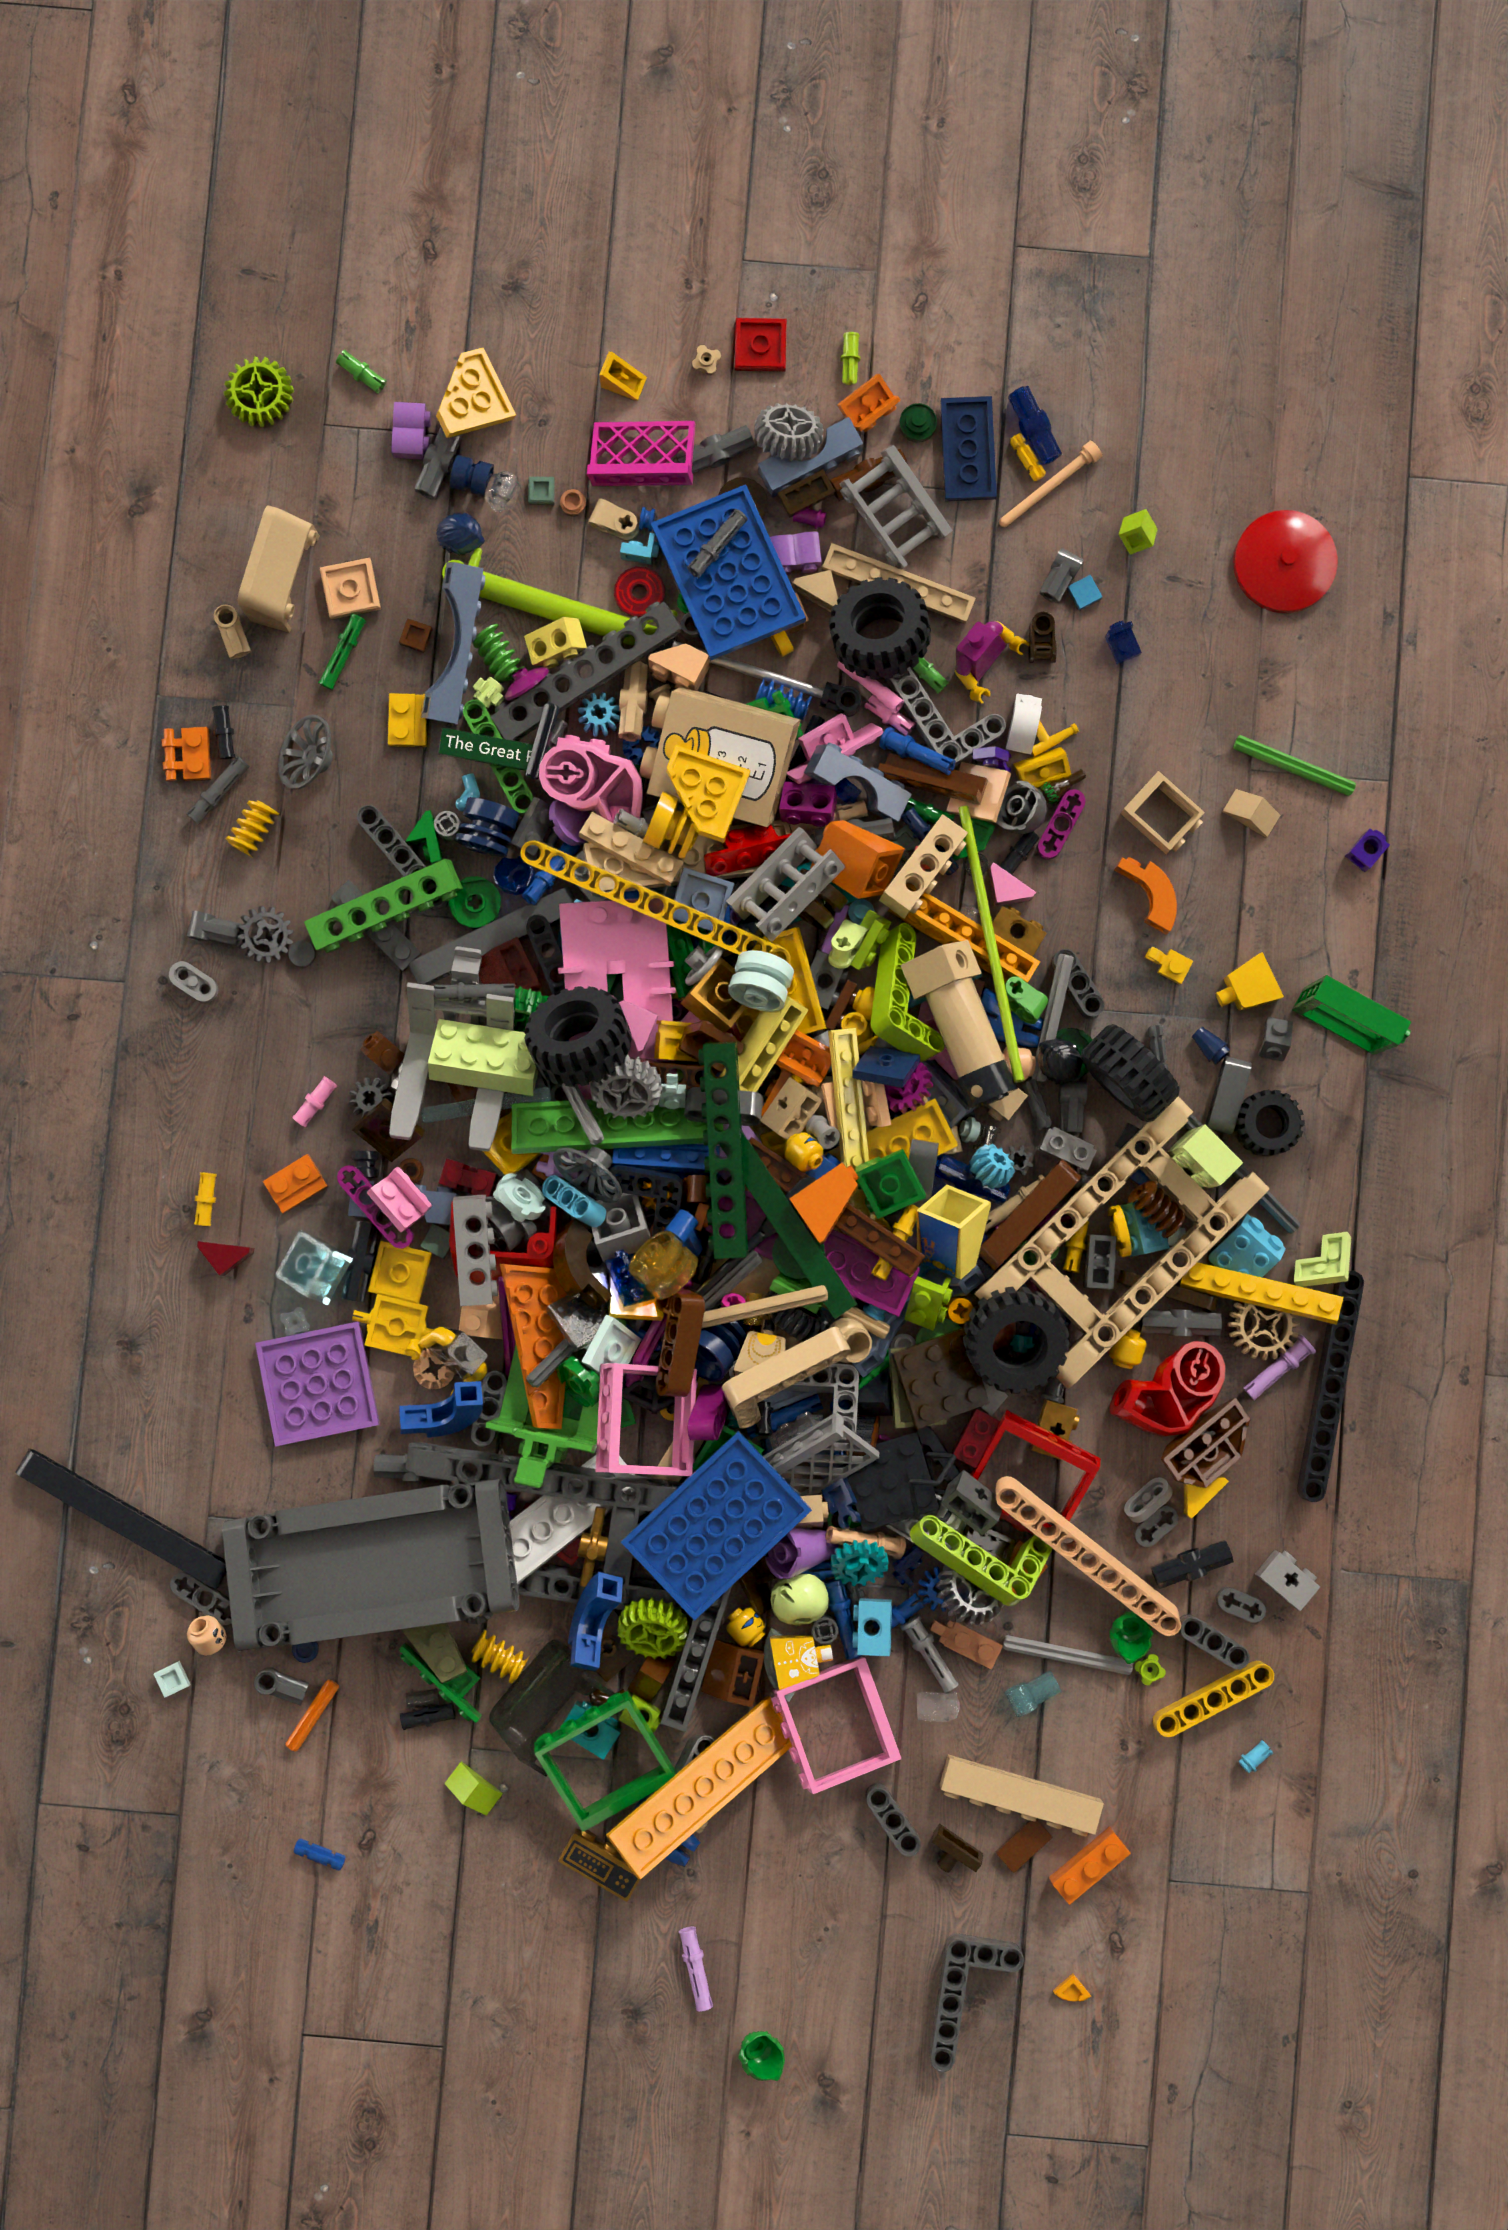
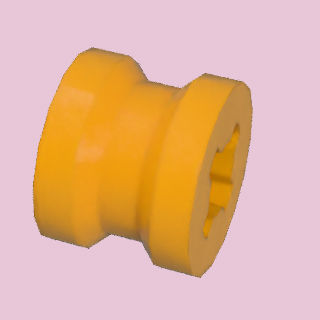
(954, 1310)

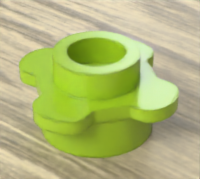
(1156, 1673)

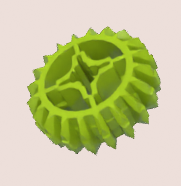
(238, 391)
(653, 1628)

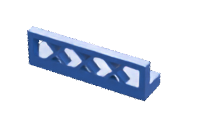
(675, 1159)

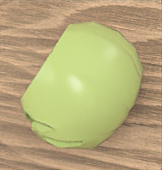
(801, 1601)

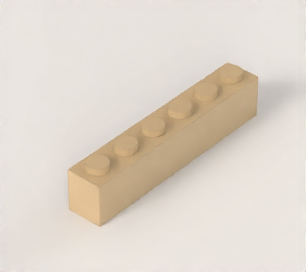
(1021, 1794)

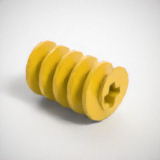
(251, 827)
(498, 1657)

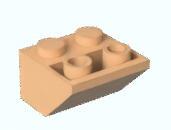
(680, 665)

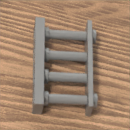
(905, 484)
(774, 872)

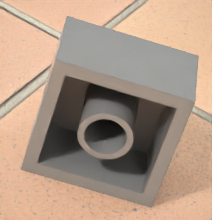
(623, 1227)

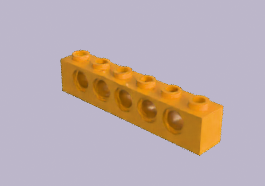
(951, 926)

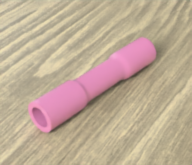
(882, 693)

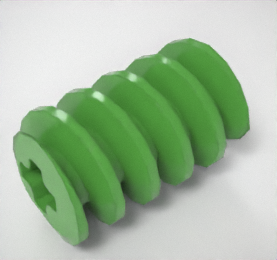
(495, 654)

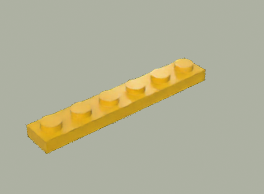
(1263, 1292)

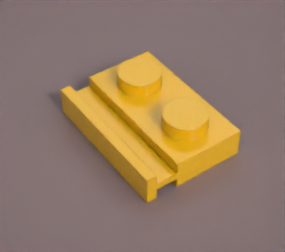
(405, 721)
(668, 1041)

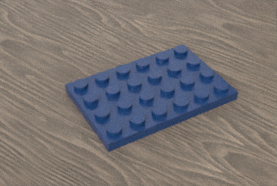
(745, 590)
(716, 1525)

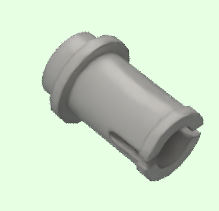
(631, 823)

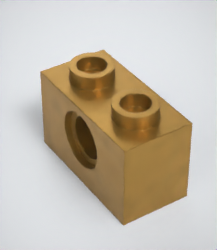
(1032, 930)

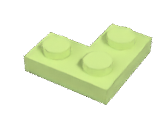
(1330, 1267)

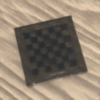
(577, 1319)

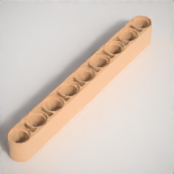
(1082, 1546)

